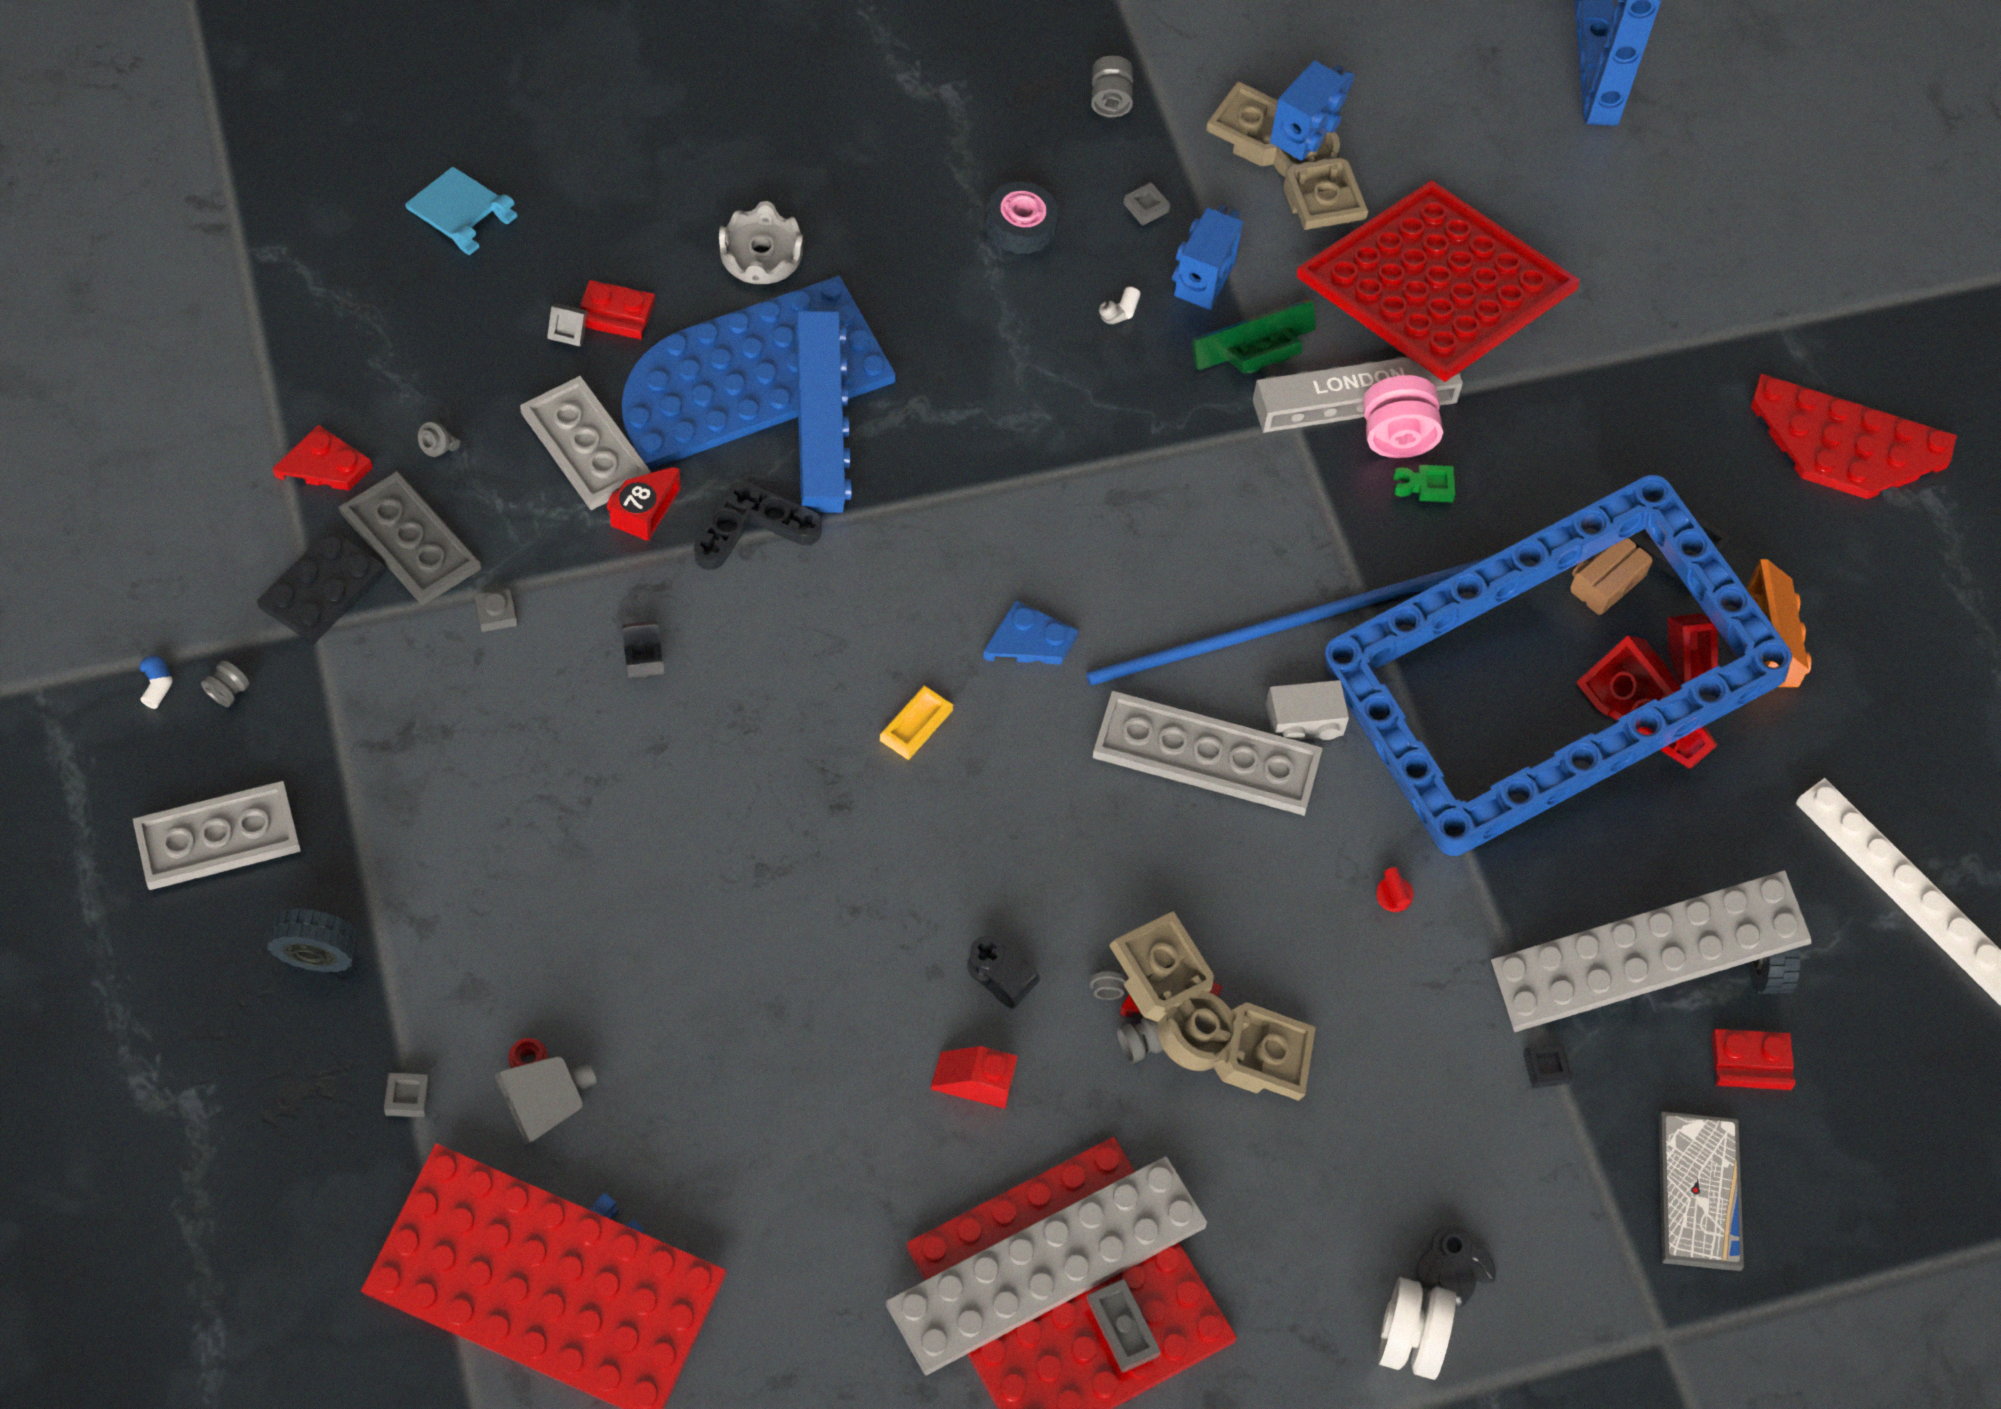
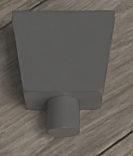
(543, 1094)

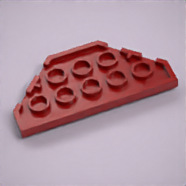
(1848, 442)

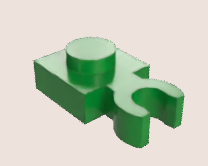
(1430, 482)

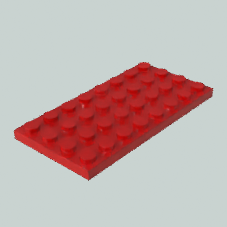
(544, 1282)

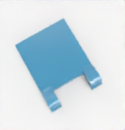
(458, 203)

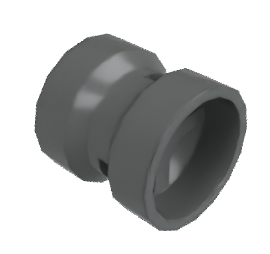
(1139, 1039)

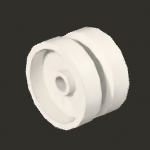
(1423, 1329)

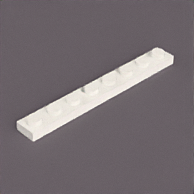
(1905, 884)

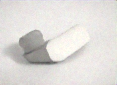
(1122, 311)

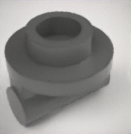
(436, 440)

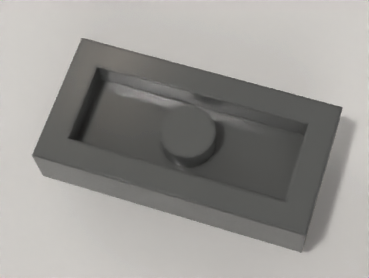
(1123, 1325)

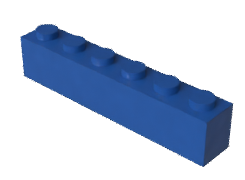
(820, 411)

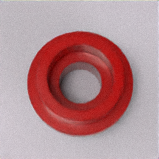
(526, 1047)

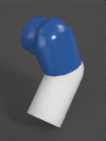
(159, 678)

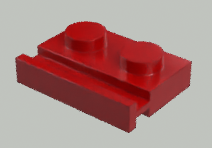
(617, 309)
(1753, 1059)

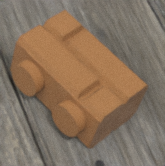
(1610, 575)

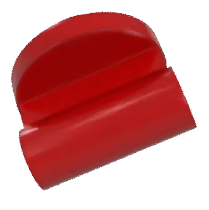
(1394, 892)

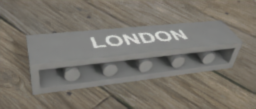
(1334, 393)

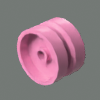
(1402, 416)

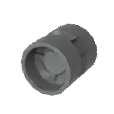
(1112, 86)

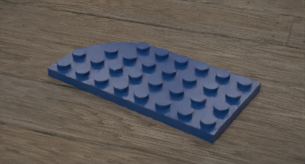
(738, 374)

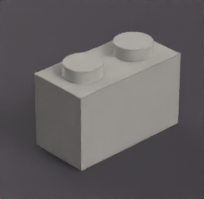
(1307, 710)

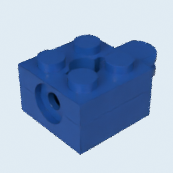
(1310, 109)
(1208, 256)

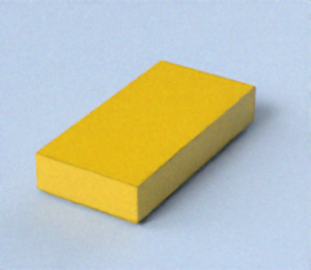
(916, 722)

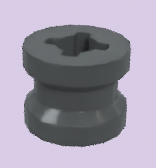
(225, 683)

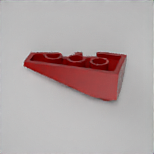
(1633, 677)

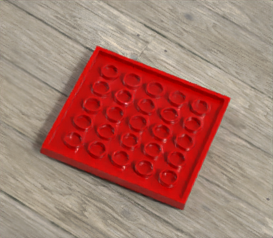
(1438, 280)
(1062, 1354)

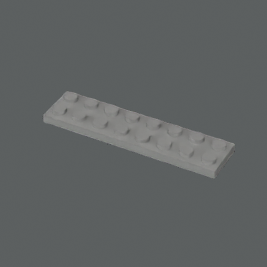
(1651, 951)
(1045, 1265)

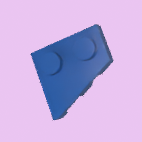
(1031, 637)

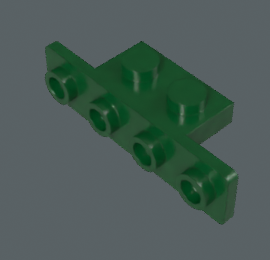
(1257, 340)

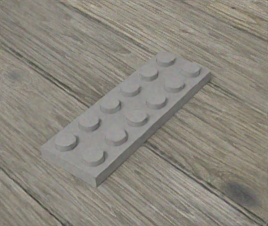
(1207, 753)

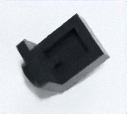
(642, 649)

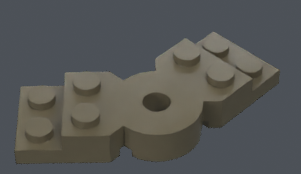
(1318, 187)
(1243, 1045)

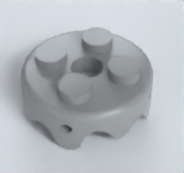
(764, 229)

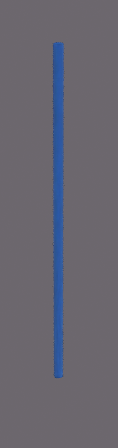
(1273, 625)

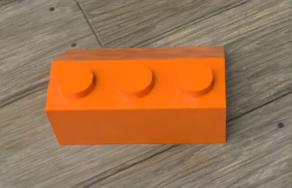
(1780, 604)

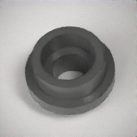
(1108, 984)

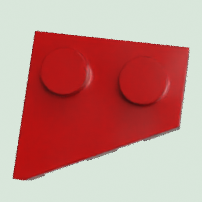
(324, 461)

